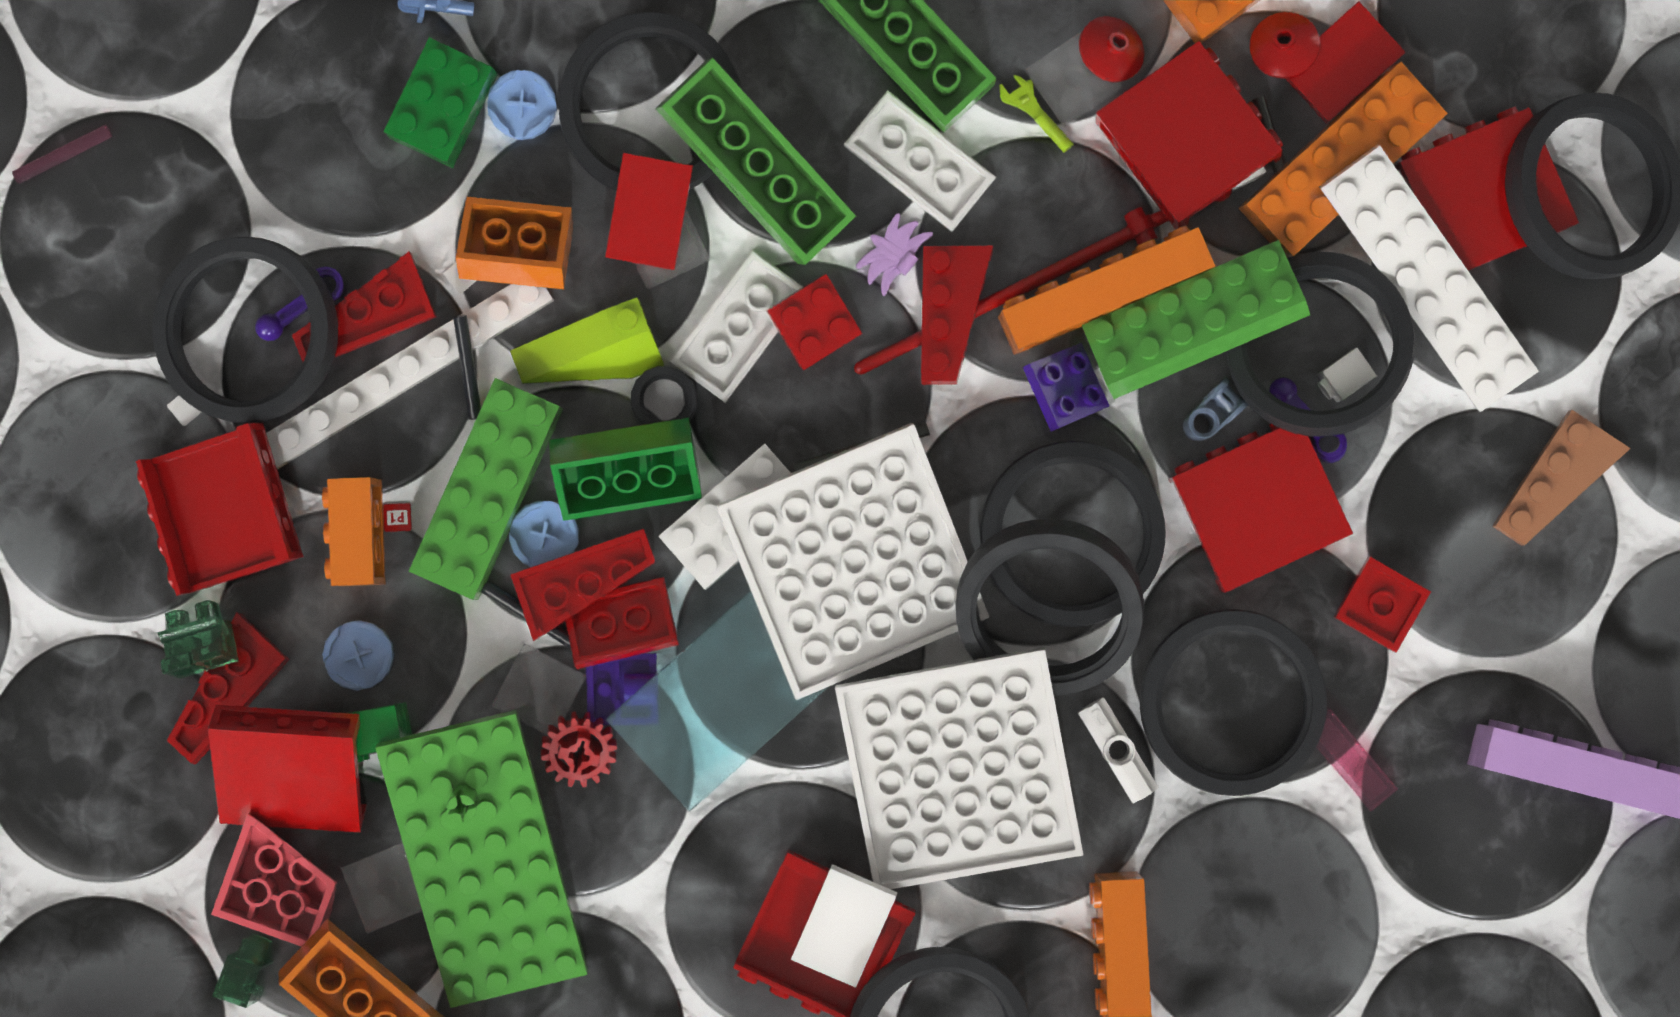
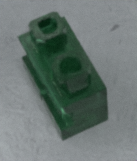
(197, 644)
(241, 971)

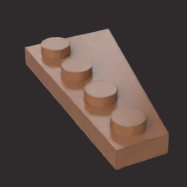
(1562, 471)

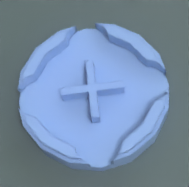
(522, 104)
(541, 534)
(358, 655)

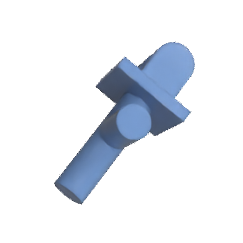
(445, 6)

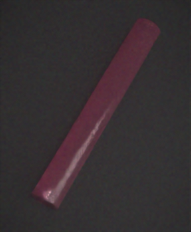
(62, 154)

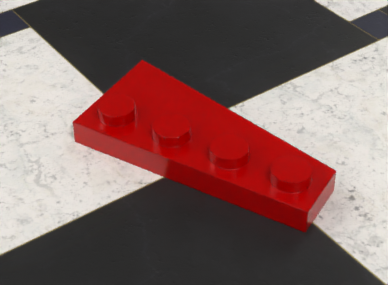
(949, 306)
(378, 309)
(571, 583)
(227, 685)

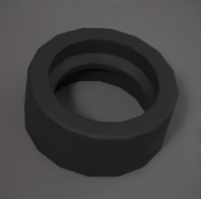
(653, 375)

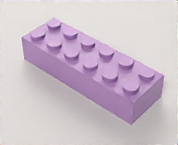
(1573, 768)

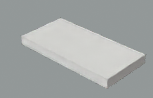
(919, 161)
(735, 327)

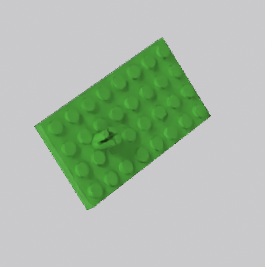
(482, 858)

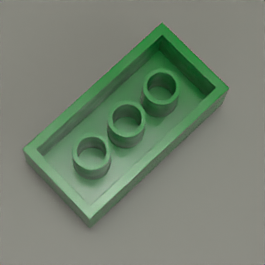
(625, 469)

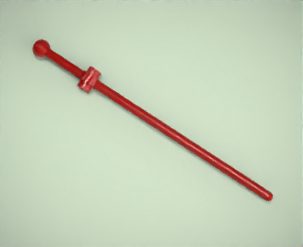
(1138, 228)

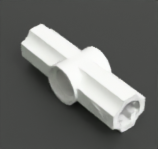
(1130, 769)

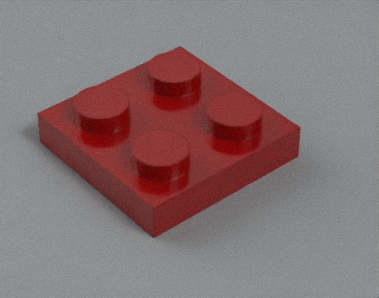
(814, 321)
(1382, 604)

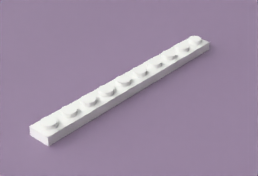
(402, 372)

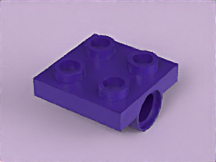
(1066, 386)
(615, 682)

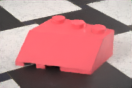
(274, 887)

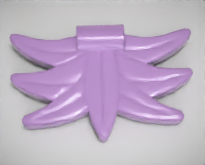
(893, 253)

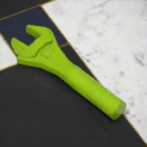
(1025, 100)

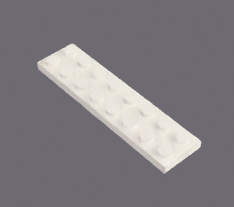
(1429, 277)

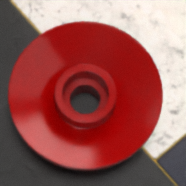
(1103, 56)
(1284, 59)

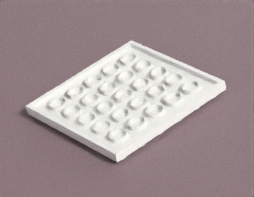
(850, 560)
(959, 769)

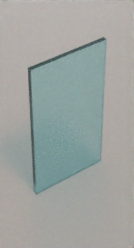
(711, 706)

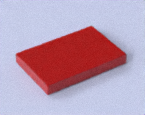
(1348, 61)
(649, 211)
(623, 624)

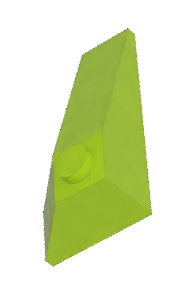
(599, 347)

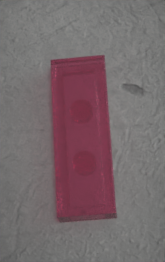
(1354, 763)

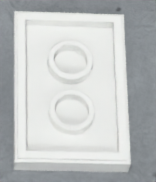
(844, 925)

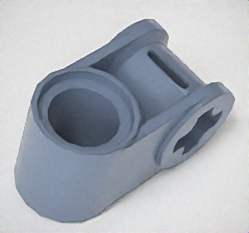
(1218, 407)

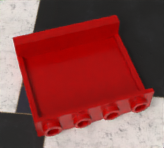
(1188, 133)
(1466, 193)
(1260, 505)
(219, 509)
(286, 768)
(778, 928)

